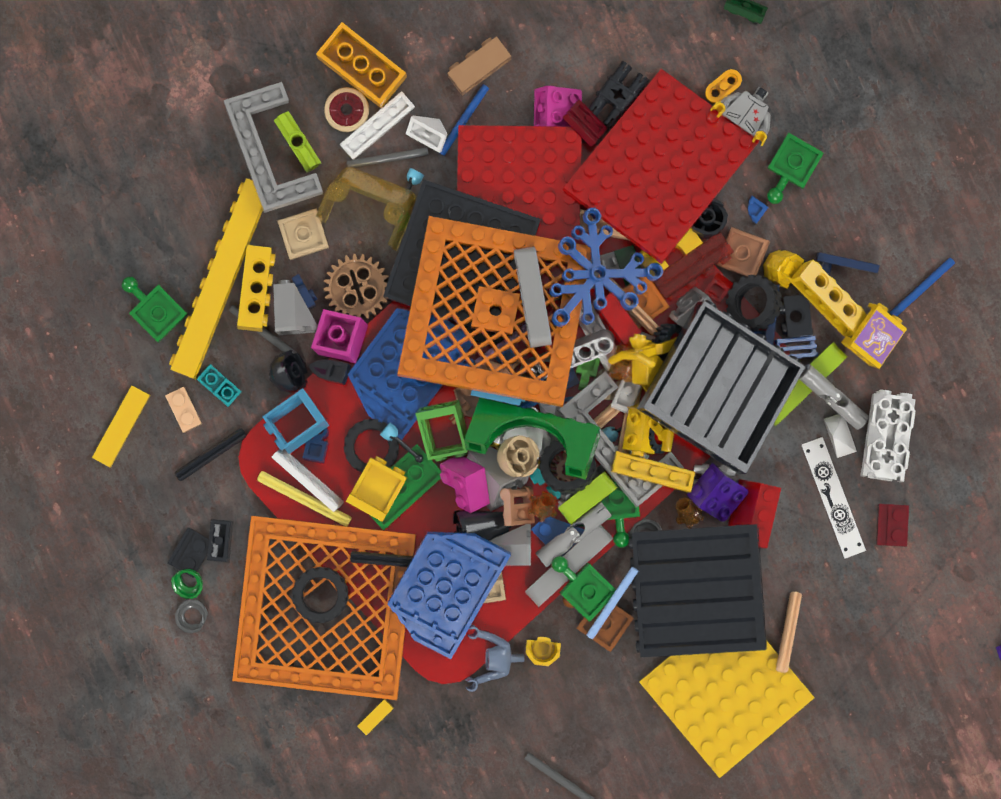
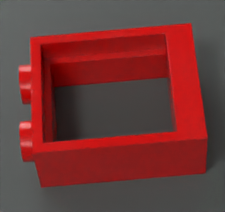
(618, 320)

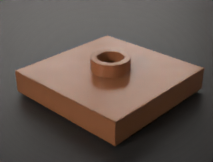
(747, 254)

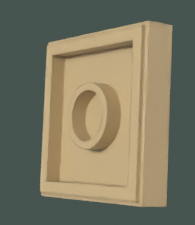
(303, 234)

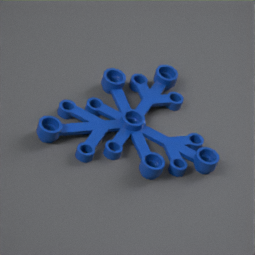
(582, 292)

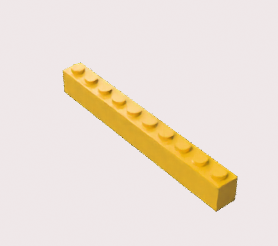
(219, 282)

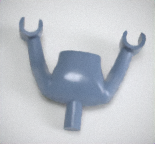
(496, 658)

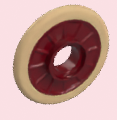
(349, 122)

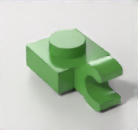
(587, 370)

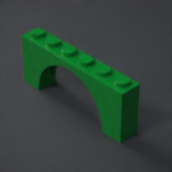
(496, 418)

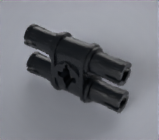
(614, 84)

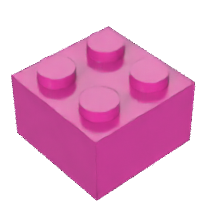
(339, 336)

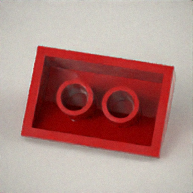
(757, 508)

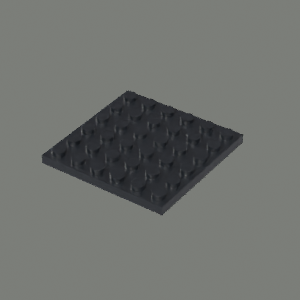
(457, 206)

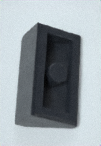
(220, 540)

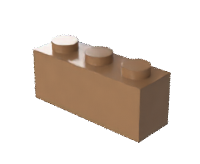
(478, 65)

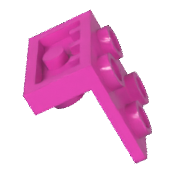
(552, 104)

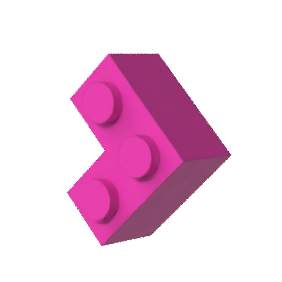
(469, 482)

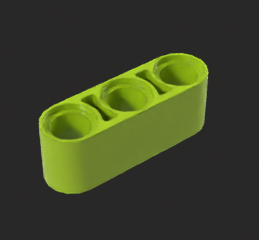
(587, 498)

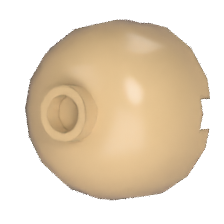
(518, 456)

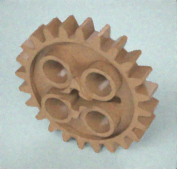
(339, 293)

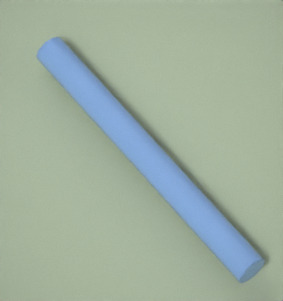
(612, 602)

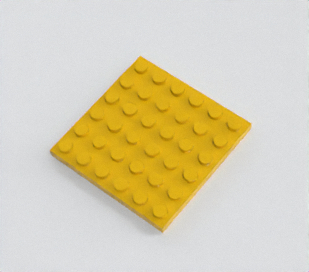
(726, 701)

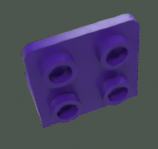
(717, 493)

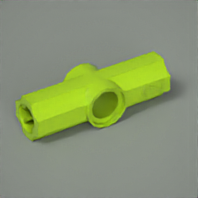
(290, 131)

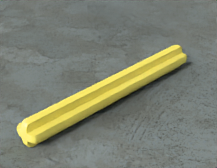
(303, 498)

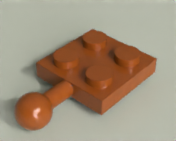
(611, 629)

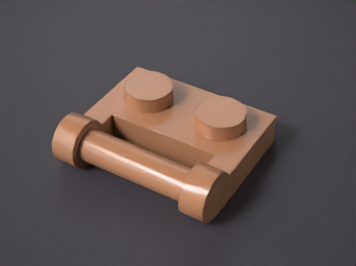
(517, 513)

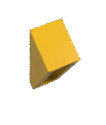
(375, 716)

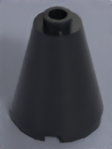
(483, 523)

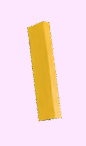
(121, 426)
(652, 471)

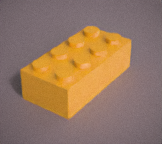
(361, 65)

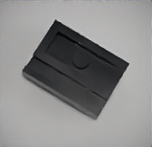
(190, 551)

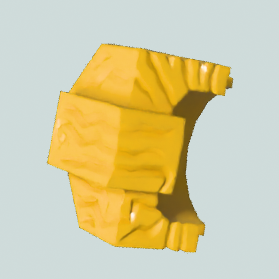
(781, 267)
(542, 651)

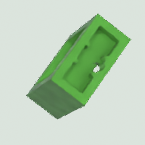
(438, 410)

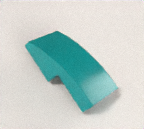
(218, 385)
(537, 477)

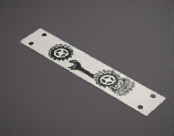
(833, 497)

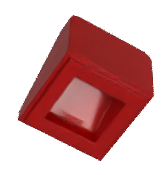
(718, 287)

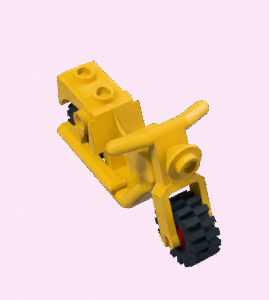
(647, 356)

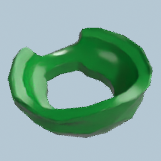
(184, 590)

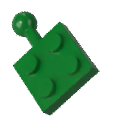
(794, 163)
(156, 311)
(620, 507)
(586, 590)

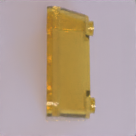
(398, 199)

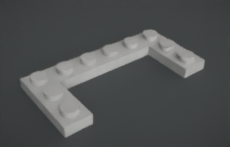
(269, 193)
(578, 409)

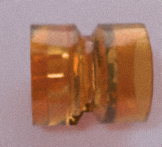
(623, 368)

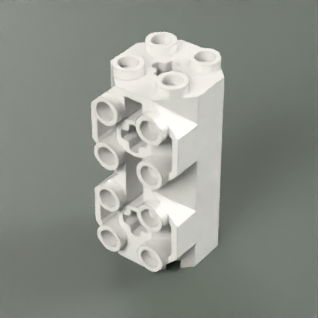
(888, 436)

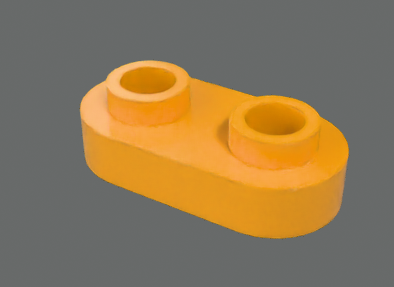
(722, 86)

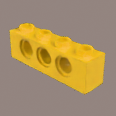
(254, 256)
(832, 308)

